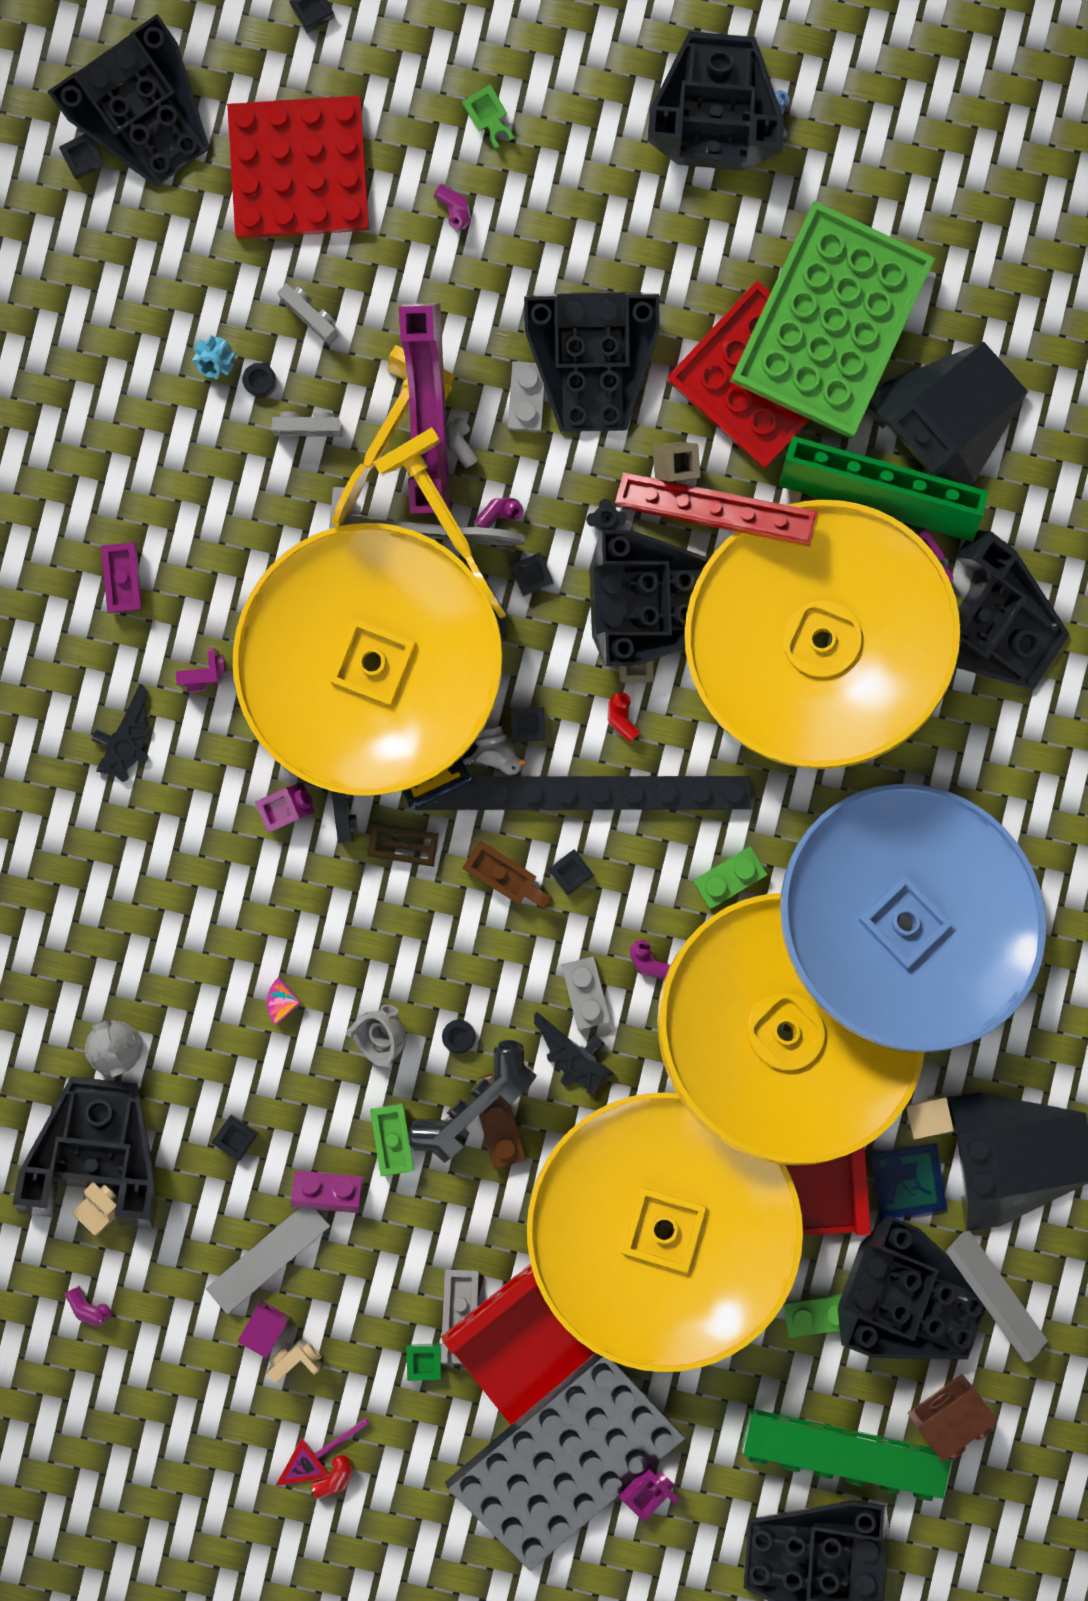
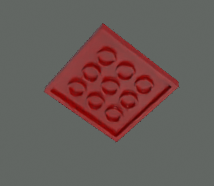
(298, 167)
(704, 380)

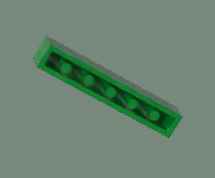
(886, 487)
(844, 1453)

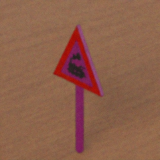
(306, 1465)

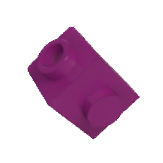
(198, 679)
(648, 1493)

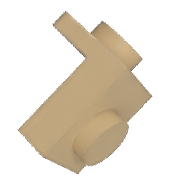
(97, 1208)
(286, 1359)

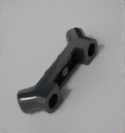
(449, 1136)

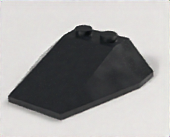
(717, 105)
(1015, 1155)

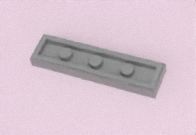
(267, 1257)
(996, 1296)

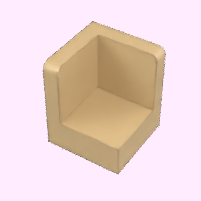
(929, 1117)

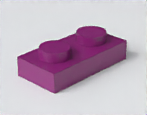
(121, 577)
(326, 1191)

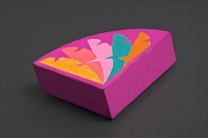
(280, 1001)

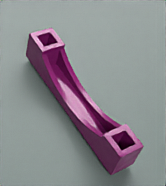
(425, 375)

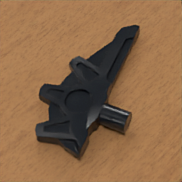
(126, 744)
(574, 1060)

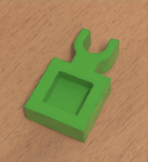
(485, 112)

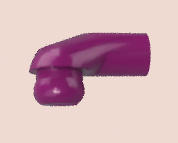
(457, 206)
(499, 509)
(645, 962)
(87, 1312)

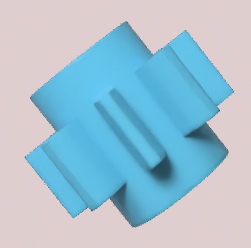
(213, 357)

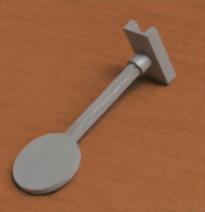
(434, 531)

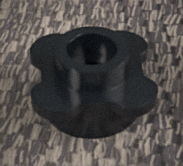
(606, 509)

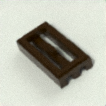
(432, 849)

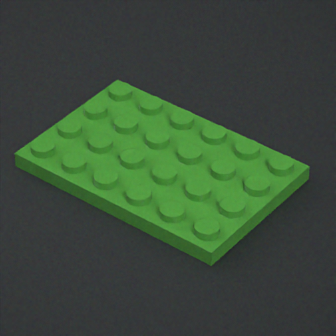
(832, 319)

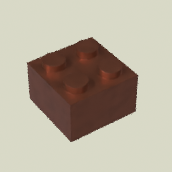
(953, 1418)

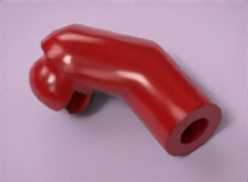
(618, 716)
(337, 1480)

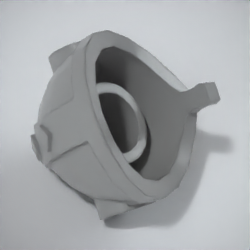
(381, 1032)
(113, 1047)

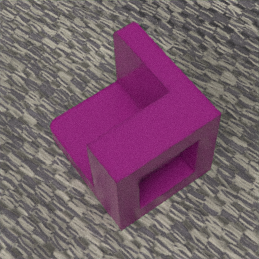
(263, 1329)

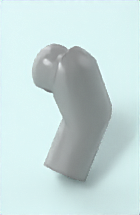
(458, 444)

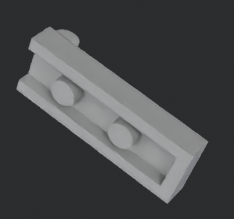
(458, 1302)

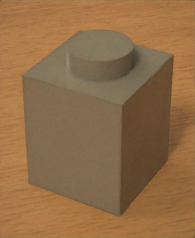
(676, 461)

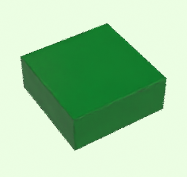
(423, 1362)

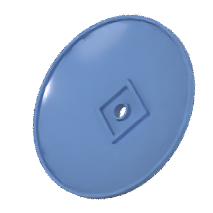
(970, 908)

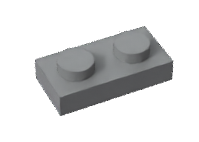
(299, 303)
(525, 398)
(321, 425)
(585, 993)

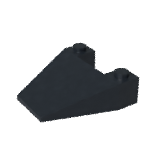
(1005, 616)
(88, 1138)

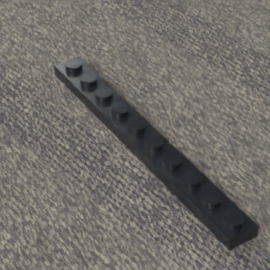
(596, 793)

